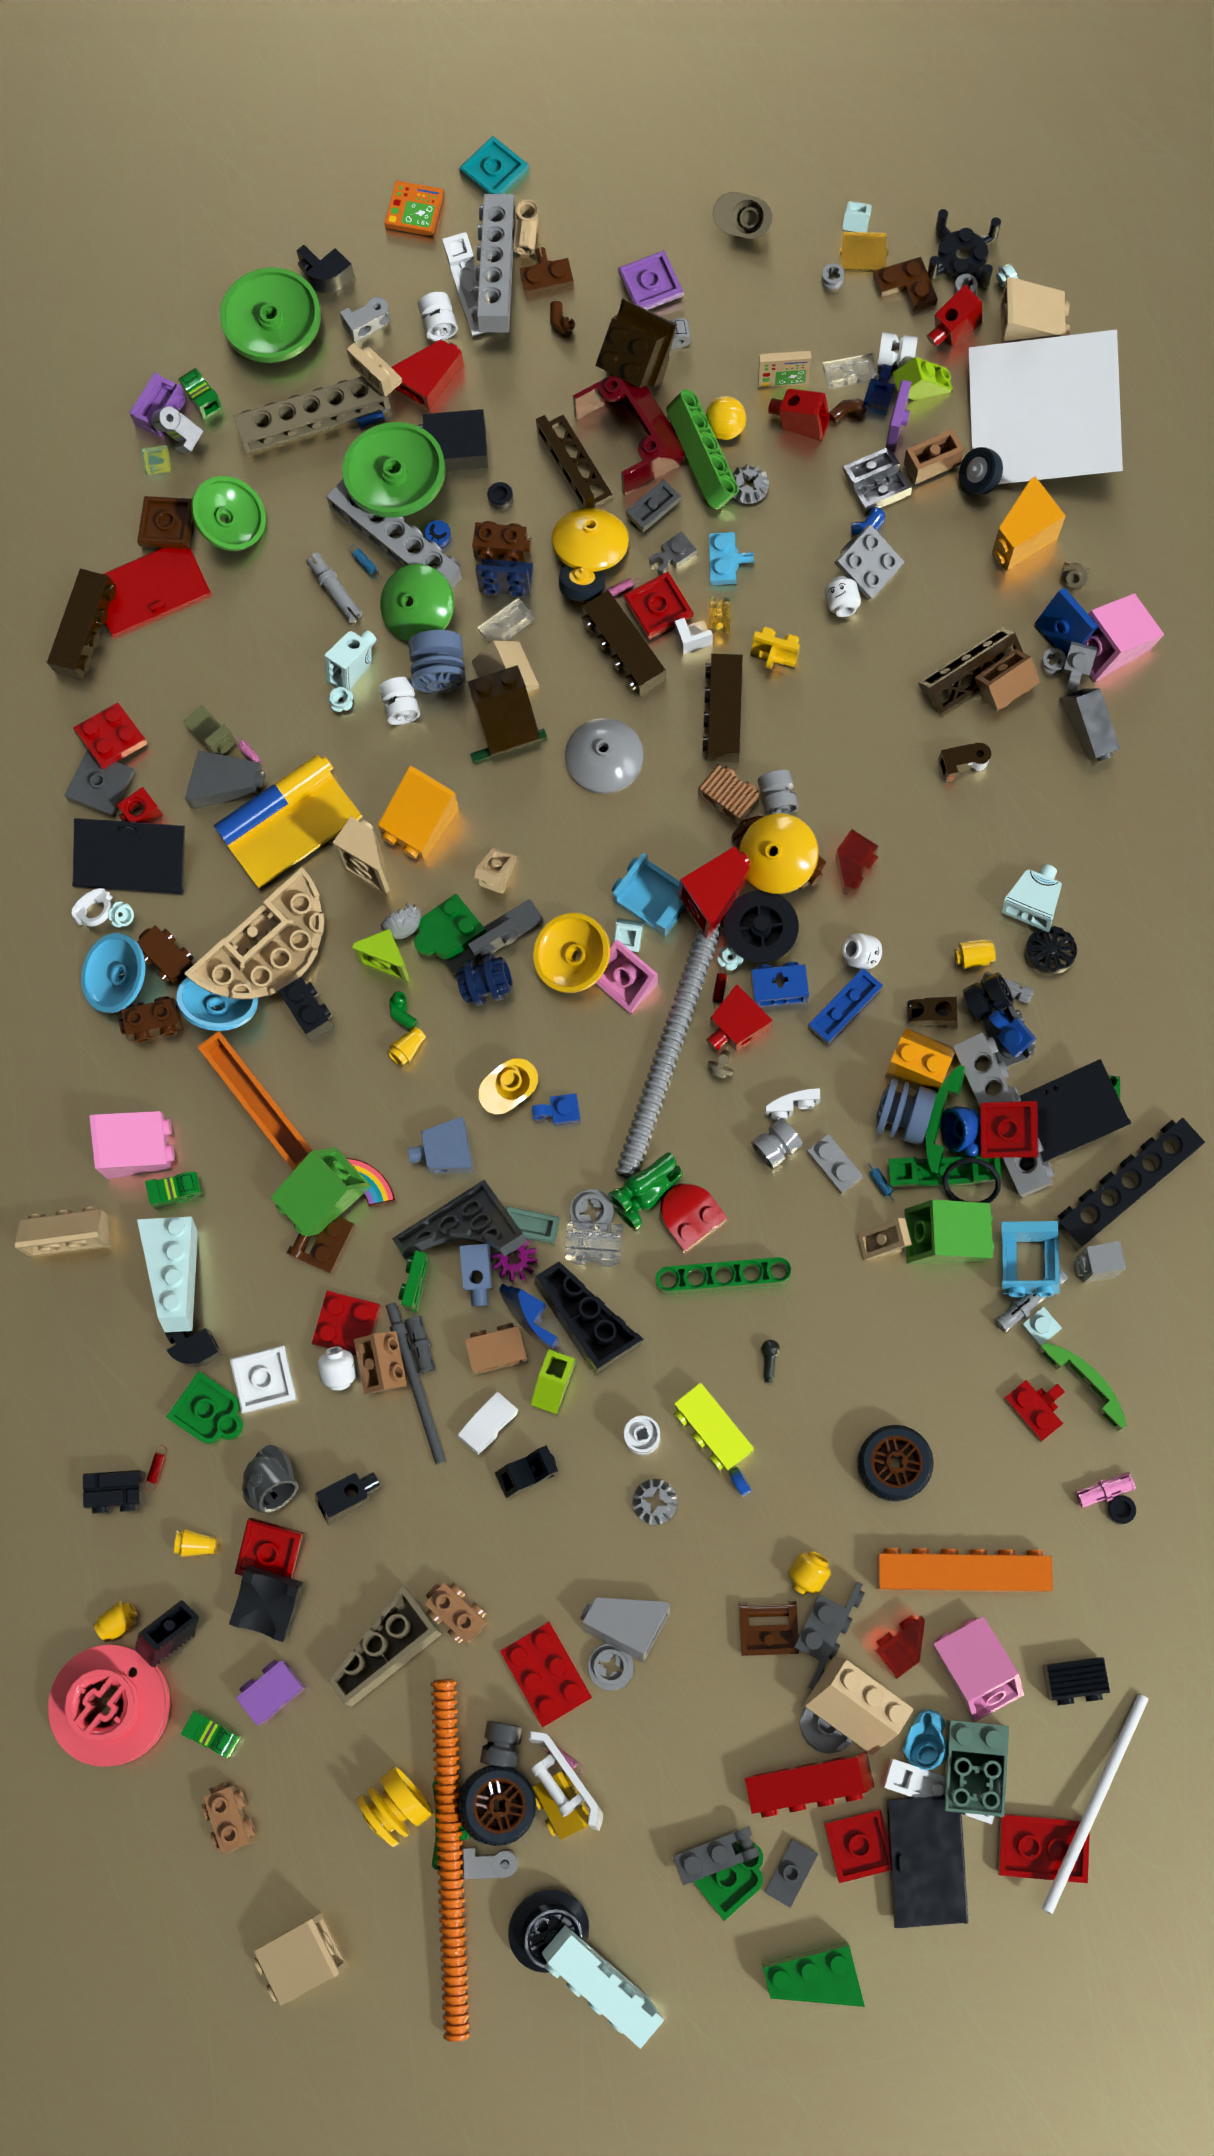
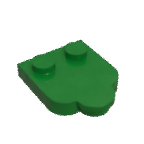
(447, 929)
(207, 1411)
(732, 1886)

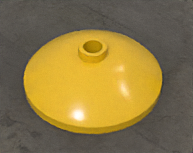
(590, 539)
(795, 856)
(557, 951)

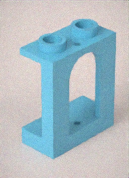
(1030, 1232)

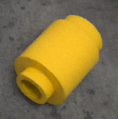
(975, 953)
(115, 1621)

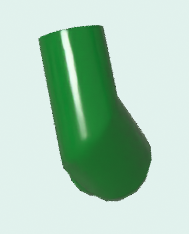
(398, 1011)

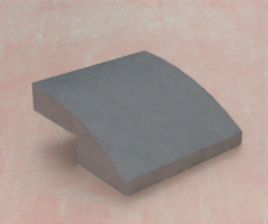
(877, 480)

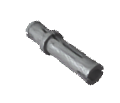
(328, 579)
(1020, 1308)

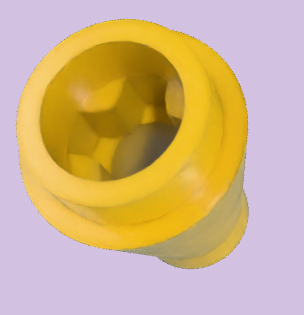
(405, 1047)
(193, 1543)

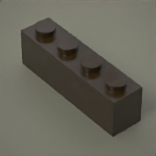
(82, 624)
(623, 643)
(724, 707)

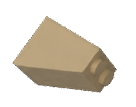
(1032, 312)
(299, 1960)

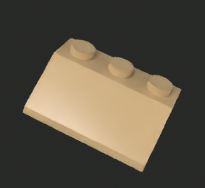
(361, 853)
(63, 1232)
(857, 1706)

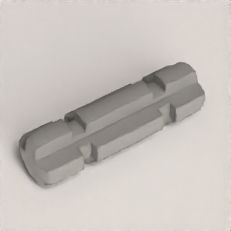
(1023, 993)

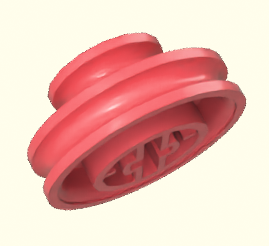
(137, 1706)

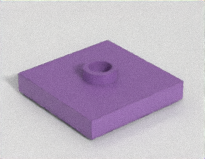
(651, 281)
(899, 416)

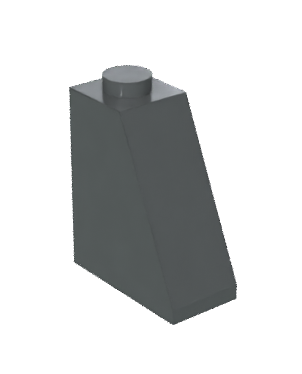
(1091, 722)
(222, 779)

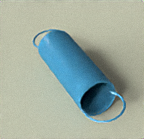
(364, 561)
(881, 1182)

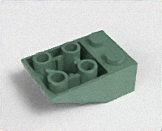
(976, 1768)

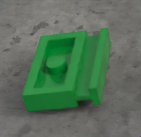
(417, 1270)

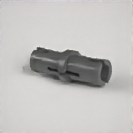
(420, 1344)

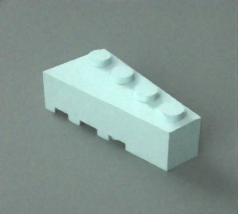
(171, 1267)
(603, 1986)

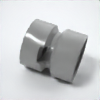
(776, 789)
(774, 1145)

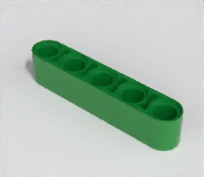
(735, 1268)

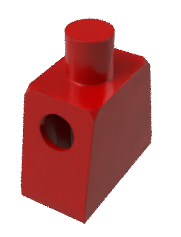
(957, 318)
(802, 412)
(737, 1021)

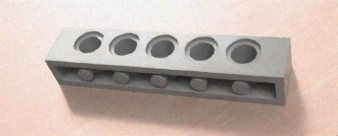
(495, 263)
(395, 548)
(969, 1054)

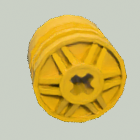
(394, 1806)

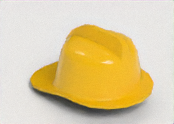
(507, 1085)

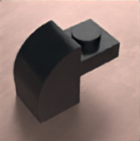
(327, 274)
(194, 1350)
(527, 1472)

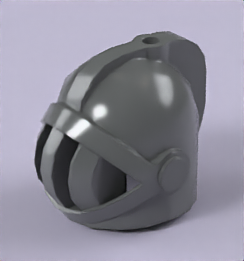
(269, 1480)

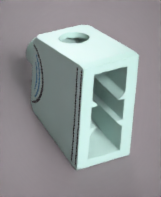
(349, 659)
(1034, 898)

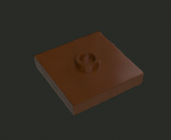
(165, 523)

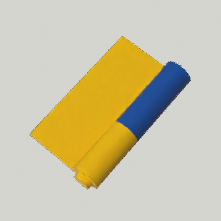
(287, 821)

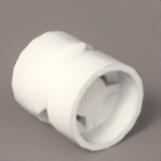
(437, 316)
(890, 343)
(399, 701)
(642, 1435)

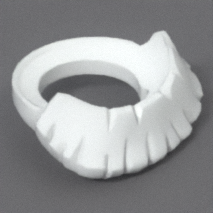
(80, 908)

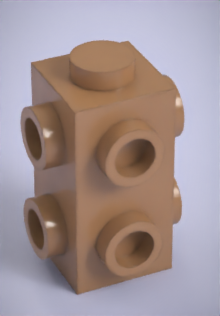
(448, 1605)
(227, 1818)

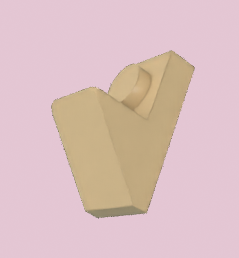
(495, 870)
(884, 1239)

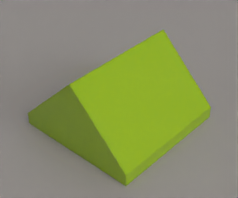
(381, 954)

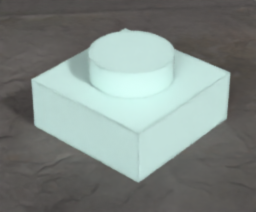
(1041, 1326)

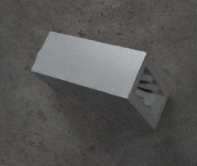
(626, 1623)

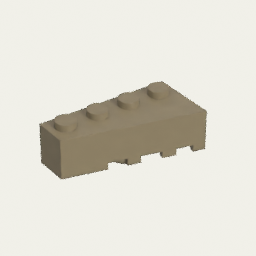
(384, 1648)

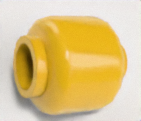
(809, 1572)

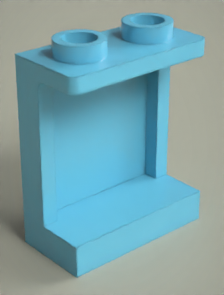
(649, 894)

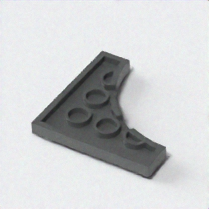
(470, 1216)

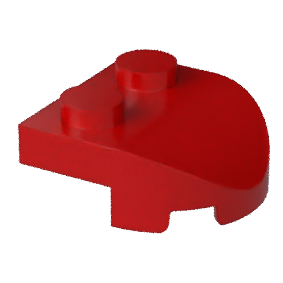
(689, 1213)

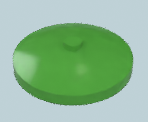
(270, 315)
(393, 469)

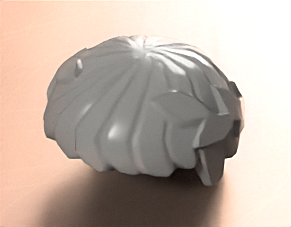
(402, 922)

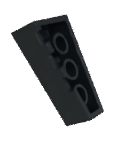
(586, 1319)

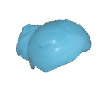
(925, 1743)

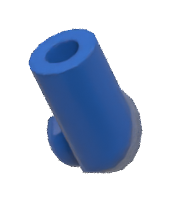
(875, 518)

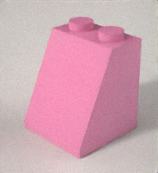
(1122, 634)
(131, 1143)
(979, 1668)

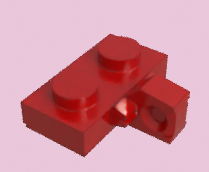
(1036, 1408)

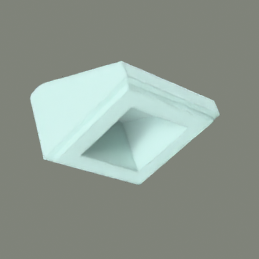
(856, 217)
(629, 933)

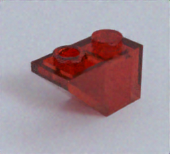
(852, 860)
(903, 1648)

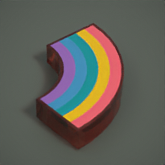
(380, 1190)

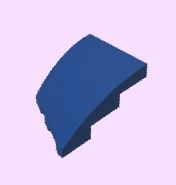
(528, 1313)

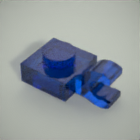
(880, 391)

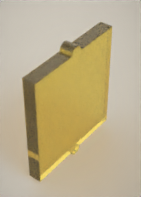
(863, 251)

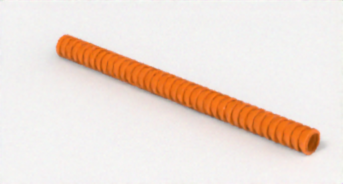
(450, 1862)

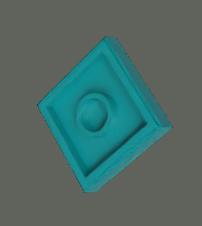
(494, 167)

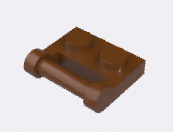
(327, 1246)
(768, 1638)

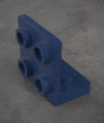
(504, 577)

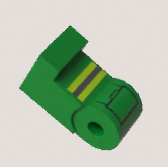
(200, 393)
(173, 1189)
(211, 1734)

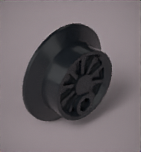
(761, 926)
(540, 1920)

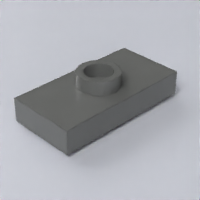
(791, 1873)

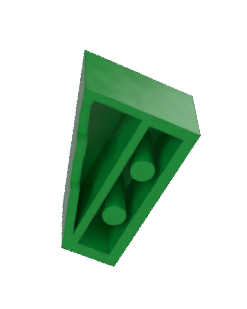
(816, 1977)

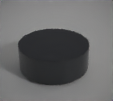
(500, 495)
(1121, 1509)

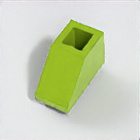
(925, 377)
(553, 1381)

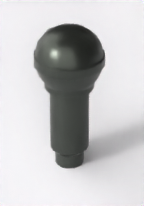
(770, 1350)

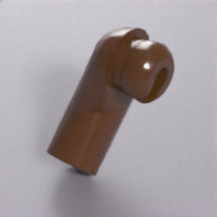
(558, 321)
(846, 406)
(738, 834)

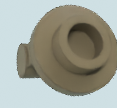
(1074, 574)
(719, 1069)

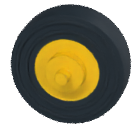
(581, 583)

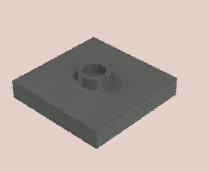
(98, 787)

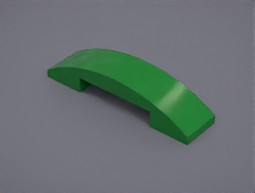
(951, 1085)
(917, 1172)

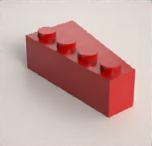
(809, 1784)

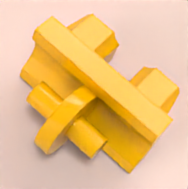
(774, 649)

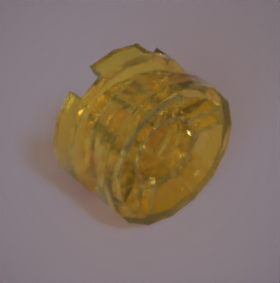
(719, 615)

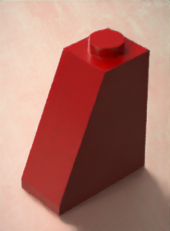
(429, 372)

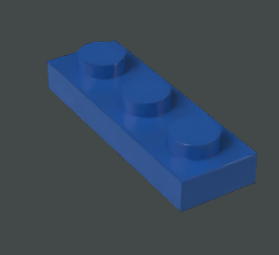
(845, 1006)

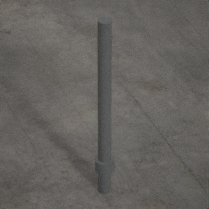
(415, 1382)

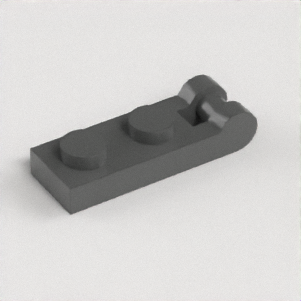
(714, 1856)

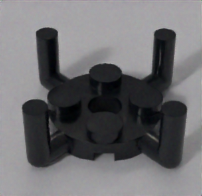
(965, 241)

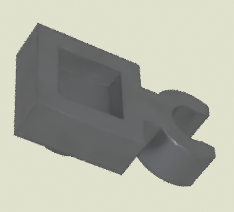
(675, 551)

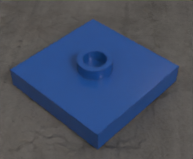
(1065, 622)

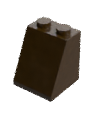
(504, 711)

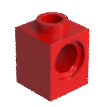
(139, 799)

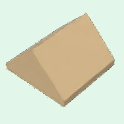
(503, 655)

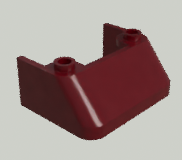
(660, 447)

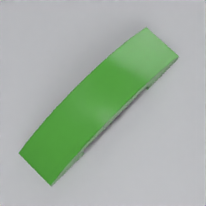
(1111, 1409)

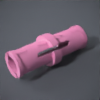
(1105, 1490)

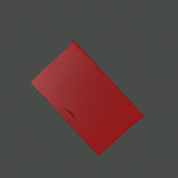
(149, 583)

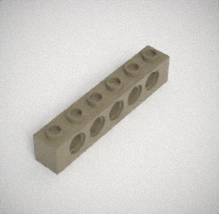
(304, 422)

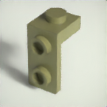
(209, 731)

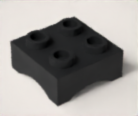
(266, 1603)

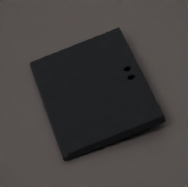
(117, 858)
(1075, 1111)
(931, 1864)

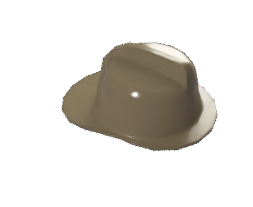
(742, 215)

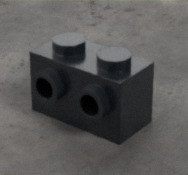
(306, 1010)

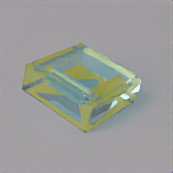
(156, 460)

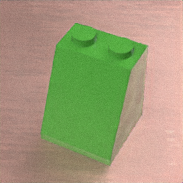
(319, 1190)
(949, 1232)

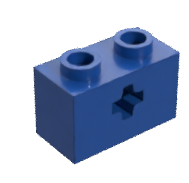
(768, 993)

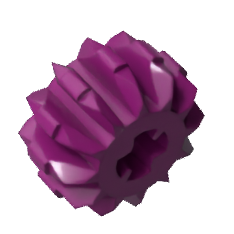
(525, 1260)

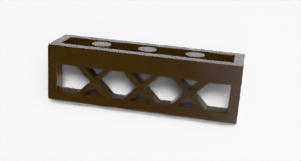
(569, 465)
(963, 665)

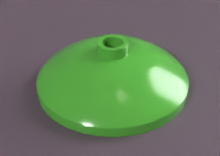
(235, 503)
(431, 601)

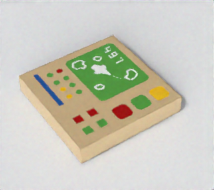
(784, 369)

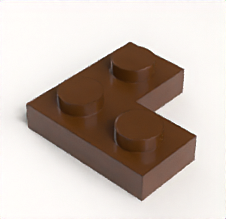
(908, 277)

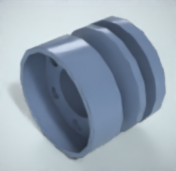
(437, 661)
(906, 1111)

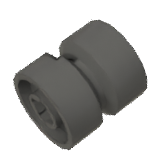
(501, 1744)

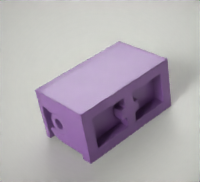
(156, 395)
(270, 1691)

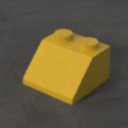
(557, 1823)

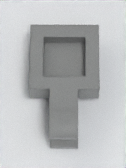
(1079, 662)

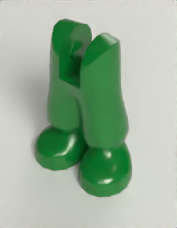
(645, 1189)

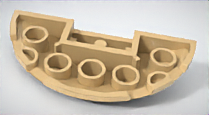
(268, 947)

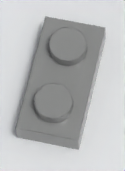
(835, 1164)

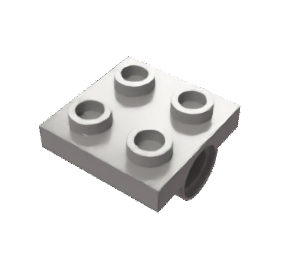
(869, 561)

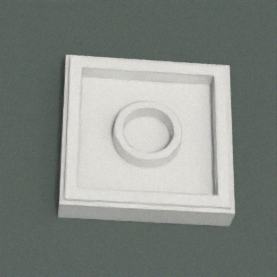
(263, 1379)

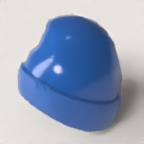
(962, 1130)

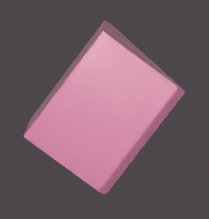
(627, 977)

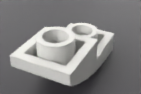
(784, 1105)
(487, 1423)

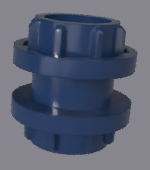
(483, 980)

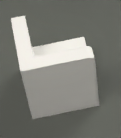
(692, 636)

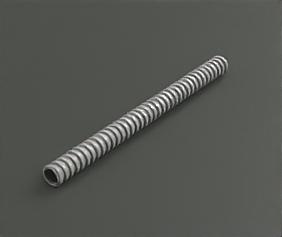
(667, 1053)

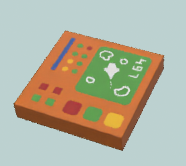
(414, 208)

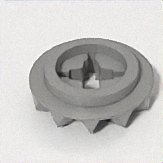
(760, 484)
(598, 1200)
(643, 1508)
(598, 1672)

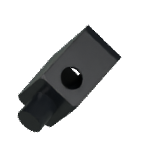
(336, 1504)

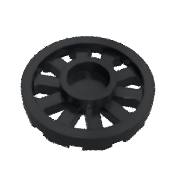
(1051, 950)

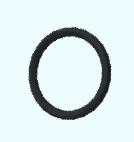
(976, 1161)

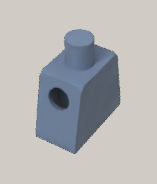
(444, 1148)
(472, 1259)

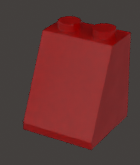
(713, 888)

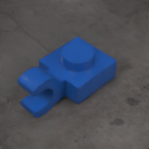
(1014, 1033)
(562, 1109)

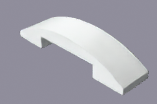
(463, 272)
(919, 1783)

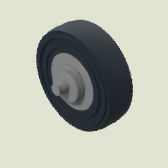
(980, 471)

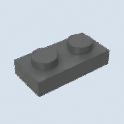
(653, 505)

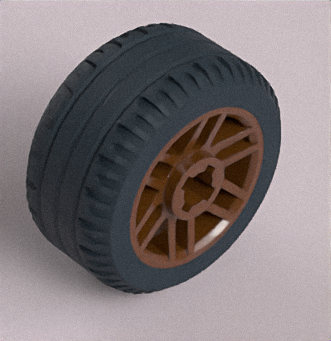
(914, 1465)
(516, 1805)

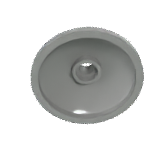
(606, 770)

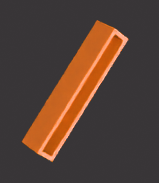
(255, 1099)
(964, 1572)

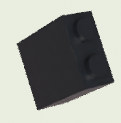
(460, 437)

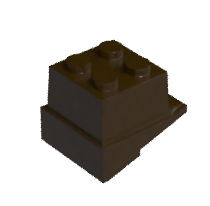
(637, 345)

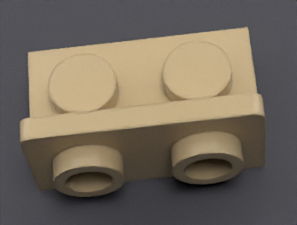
(373, 369)

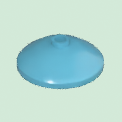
(113, 973)
(212, 1010)

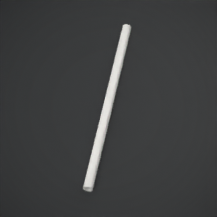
(1094, 1804)

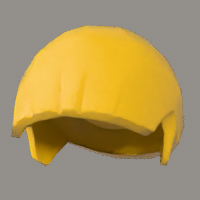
(726, 417)

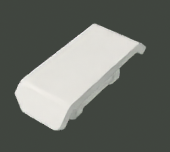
(566, 1806)

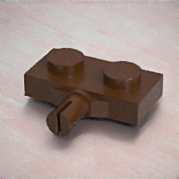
(546, 274)

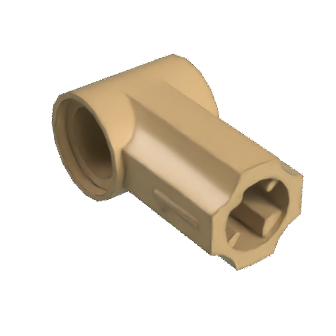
(526, 228)

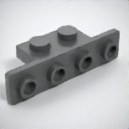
(499, 933)
(823, 1629)

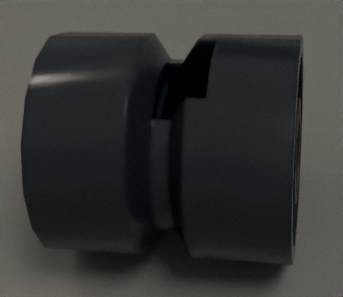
(979, 999)

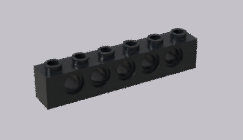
(1185, 1141)

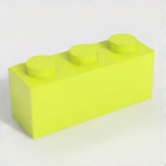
(712, 1428)

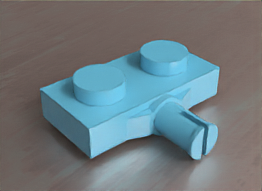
(725, 558)

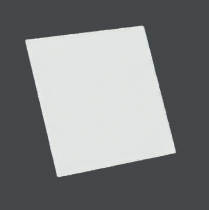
(1048, 405)

